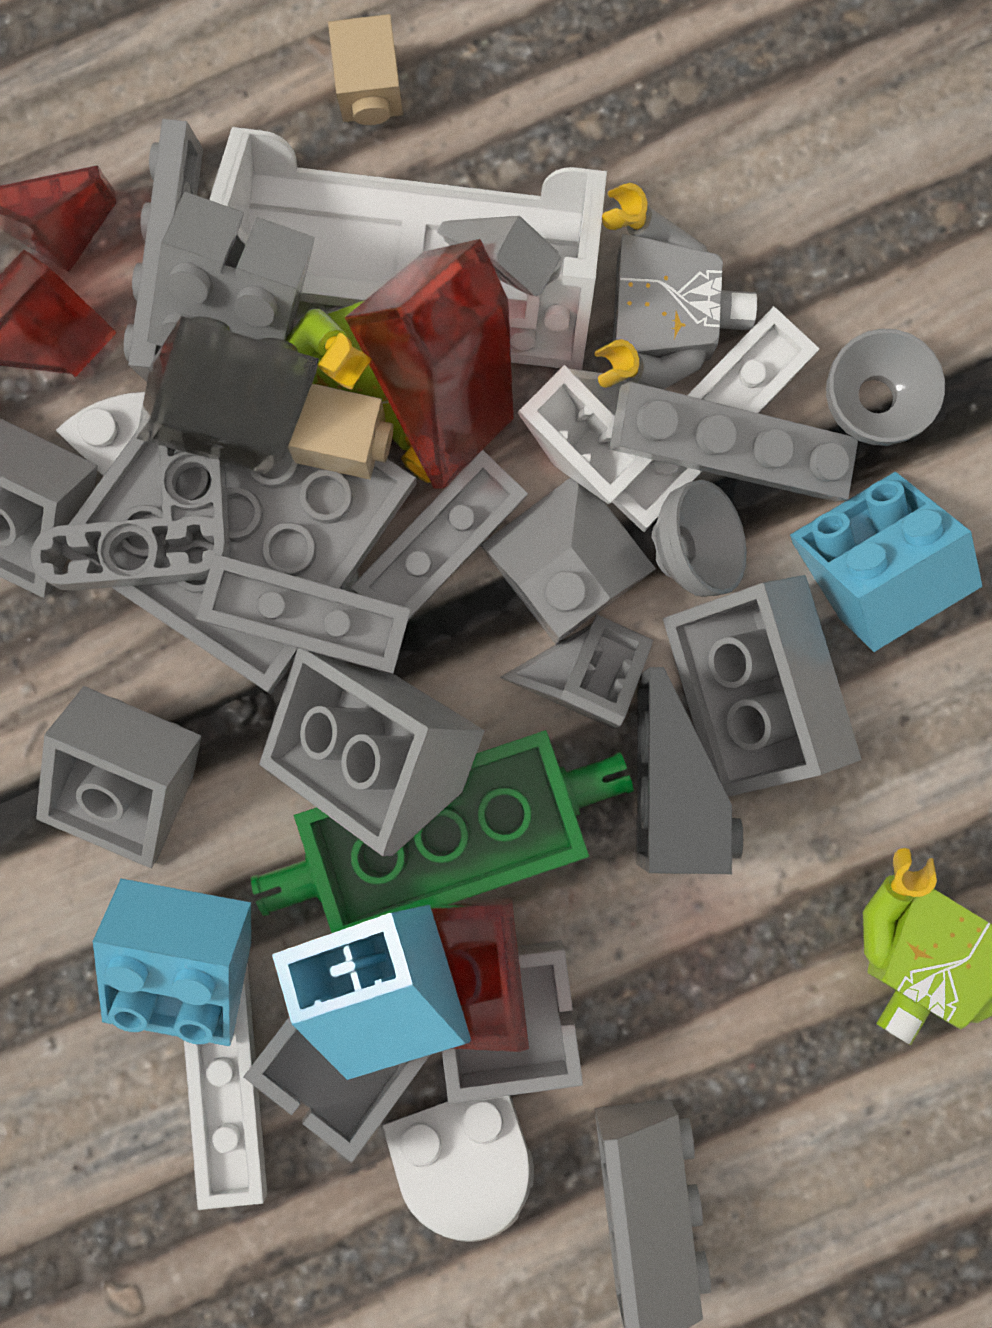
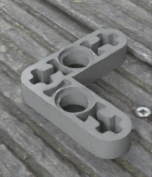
(179, 521)

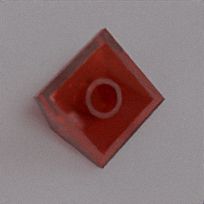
(486, 972)

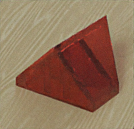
(57, 212)
(46, 321)

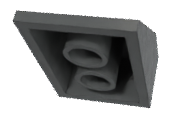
(681, 804)

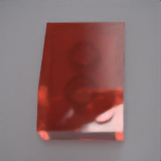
(442, 354)

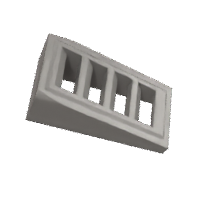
(514, 248)

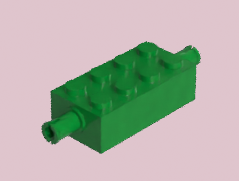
(500, 830)

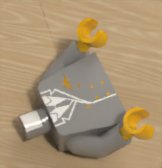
(665, 298)

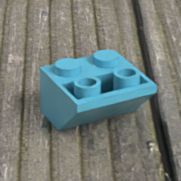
(889, 560)
(172, 961)
(374, 993)

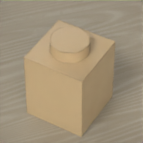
(365, 69)
(341, 432)

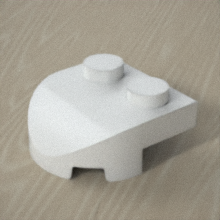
(463, 1167)

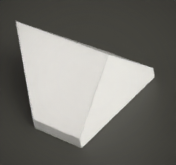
(574, 427)

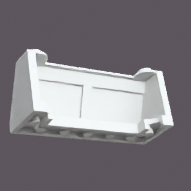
(379, 225)

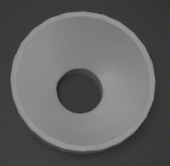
(901, 364)
(700, 539)

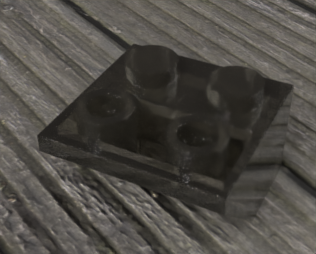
(225, 394)

